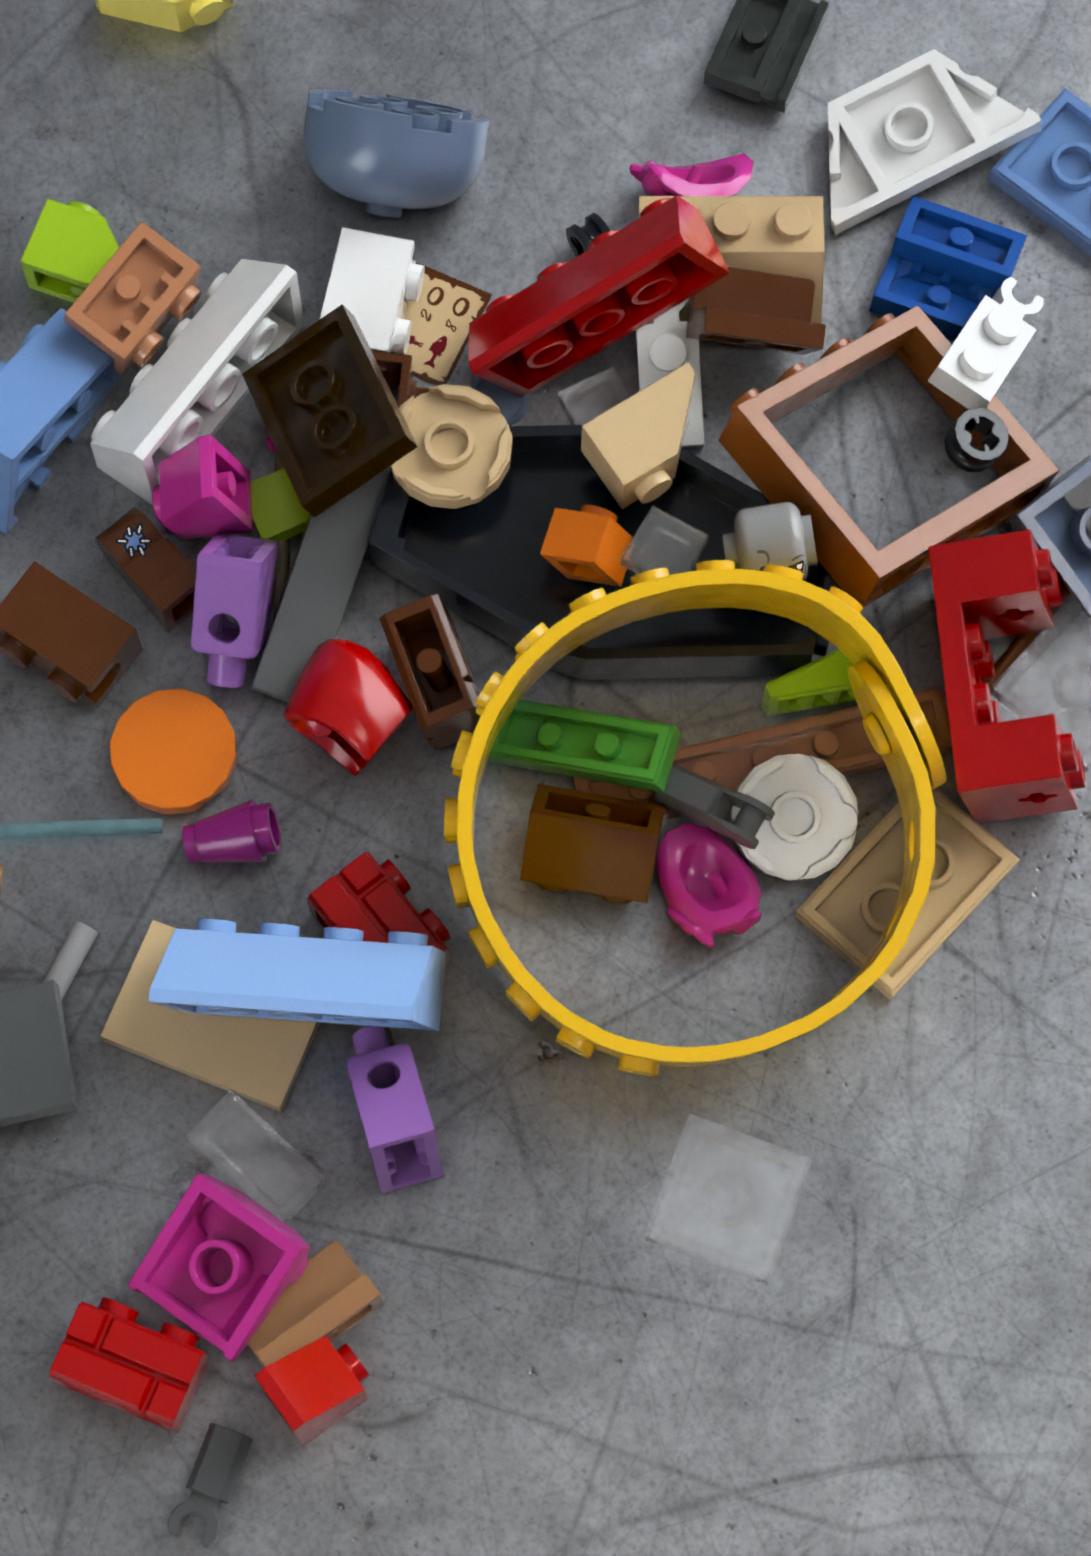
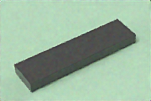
(317, 587)

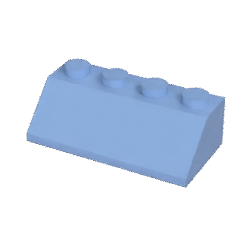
(302, 977)

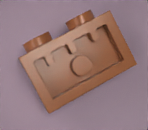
(136, 298)

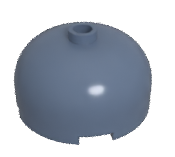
(393, 149)

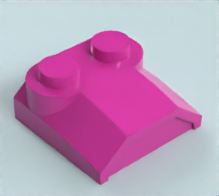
(221, 1264)

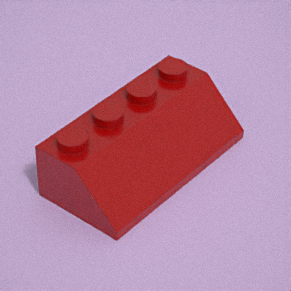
(595, 297)

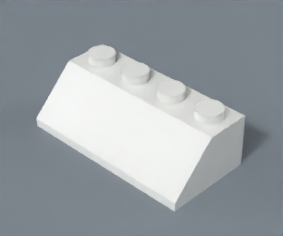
(200, 373)

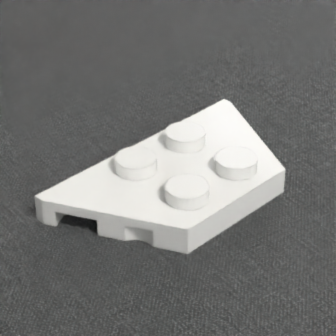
(912, 134)

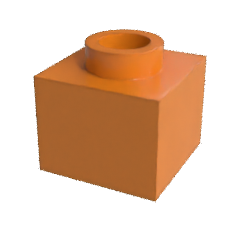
(586, 545)

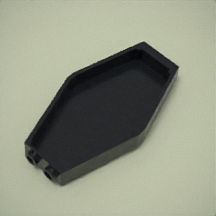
(492, 572)

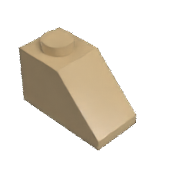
(641, 439)

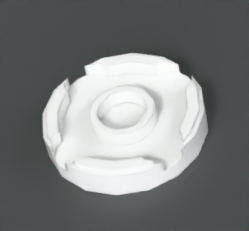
(811, 819)

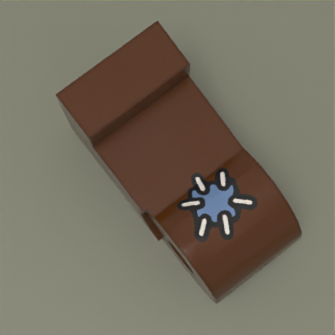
(151, 567)

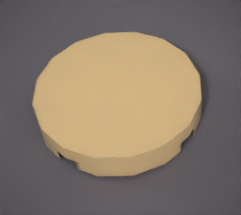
(460, 447)

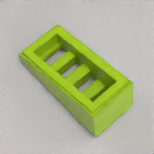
(810, 686)

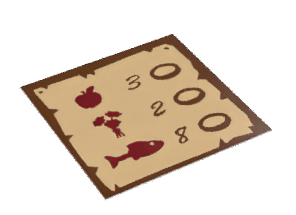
(441, 324)

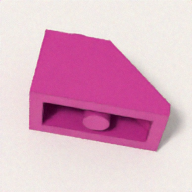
(203, 491)

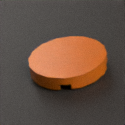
(173, 751)

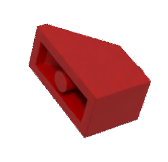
(314, 1387)

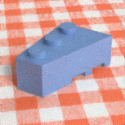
(44, 397)

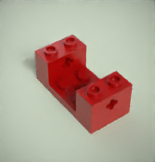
(988, 592)

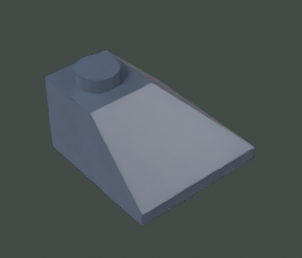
(1063, 524)

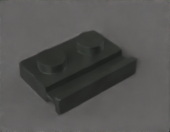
(765, 49)

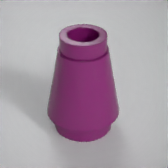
(235, 835)

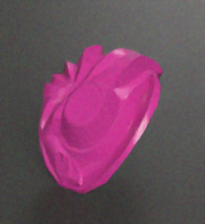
(710, 178)
(706, 883)

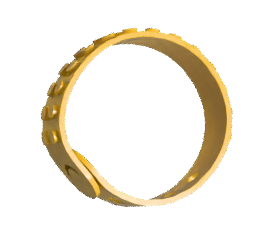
(889, 718)

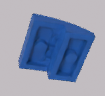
(945, 265)

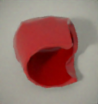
(347, 703)

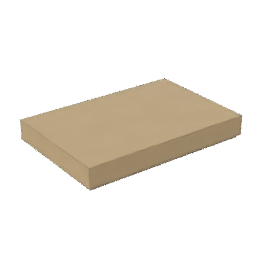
(863, 890)
(235, 1053)

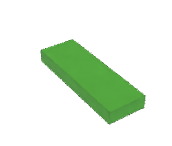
(587, 745)

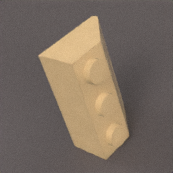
(765, 236)

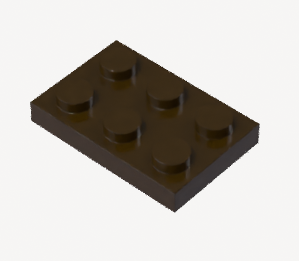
(329, 411)

